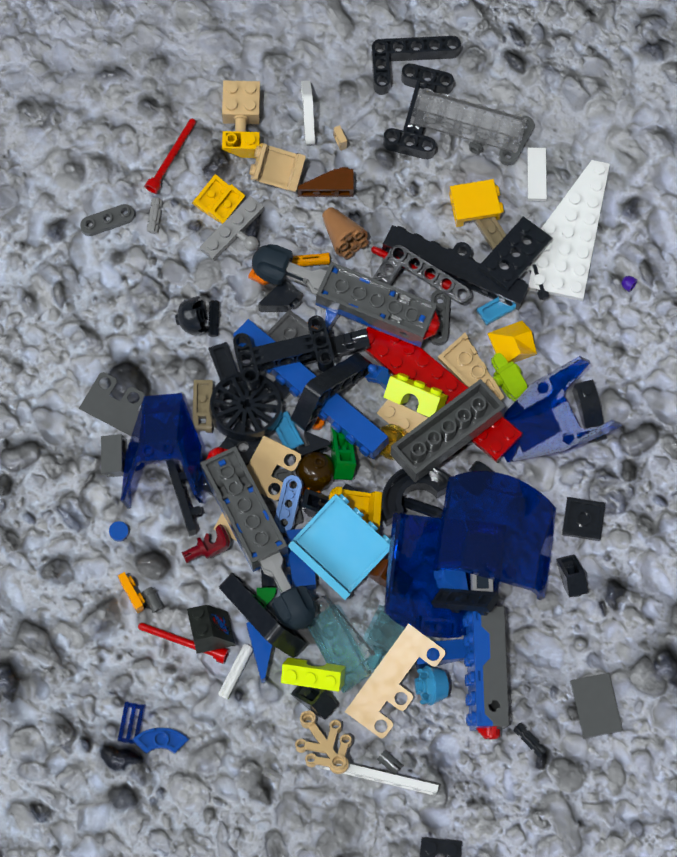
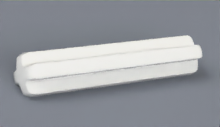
(235, 671)

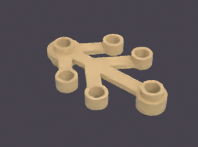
(325, 745)

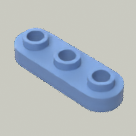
(288, 493)

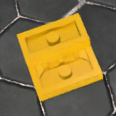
(218, 199)

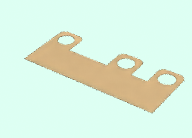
(261, 466)
(385, 680)

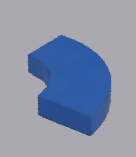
(160, 738)

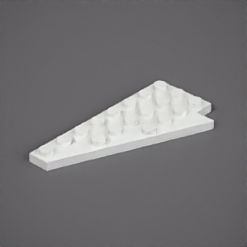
(573, 225)

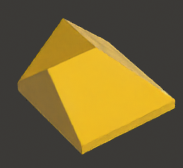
(513, 342)

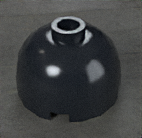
(192, 316)

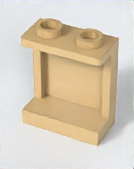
(277, 167)

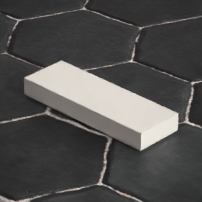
(536, 174)

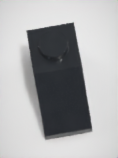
(281, 299)
(572, 576)
(315, 700)

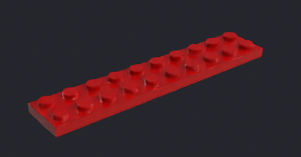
(413, 361)

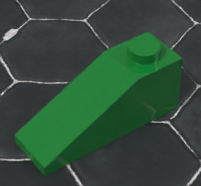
(342, 456)

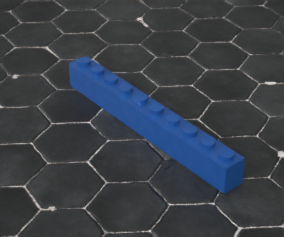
(336, 410)

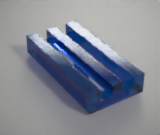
(134, 706)

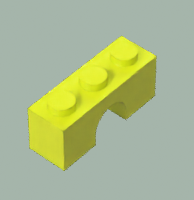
(400, 388)
(322, 677)

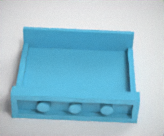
(340, 545)

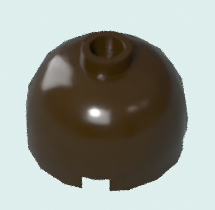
(316, 471)

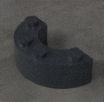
(401, 484)

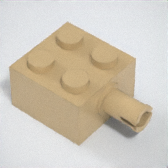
(241, 103)

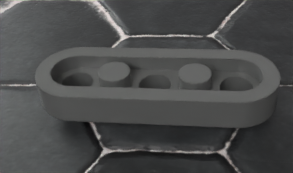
(527, 132)
(100, 225)
(442, 311)

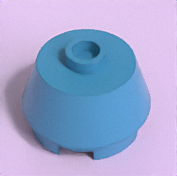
(431, 685)

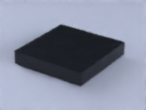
(583, 519)

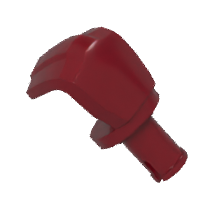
(206, 548)

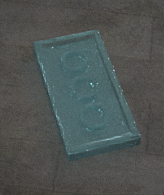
(339, 646)

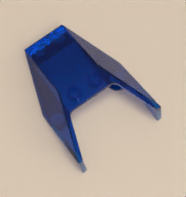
(547, 417)
(163, 434)

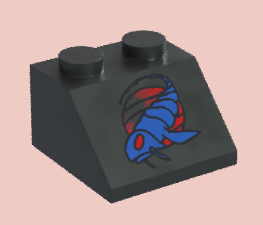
(210, 628)

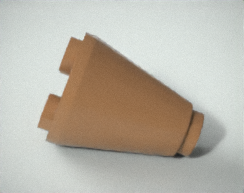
(344, 233)

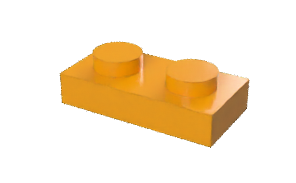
(135, 598)

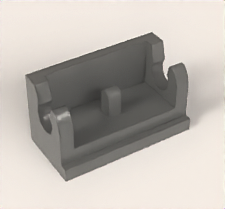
(113, 455)

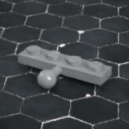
(234, 228)

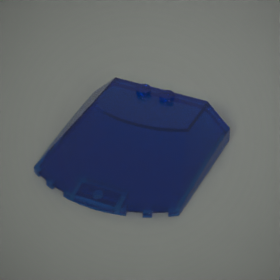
(496, 530)
(412, 580)

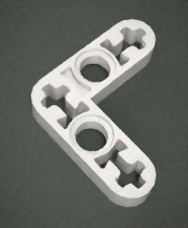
(307, 99)

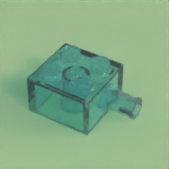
(381, 636)

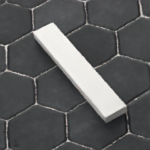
(390, 779)

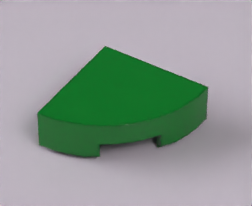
(266, 595)

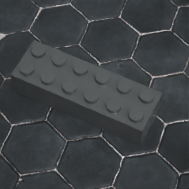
(447, 430)

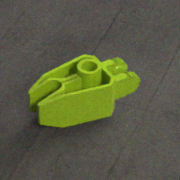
(508, 377)

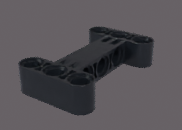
(413, 132)
(283, 352)

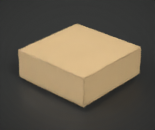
(340, 138)

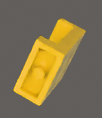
(475, 201)
(365, 502)

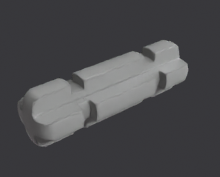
(154, 215)

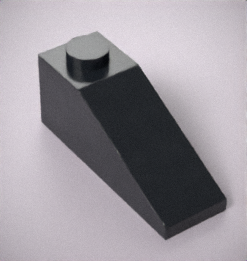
(589, 406)

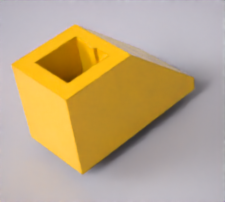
(240, 143)

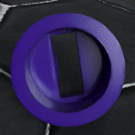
(629, 283)

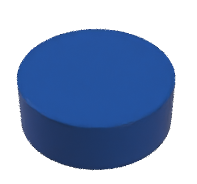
(118, 531)

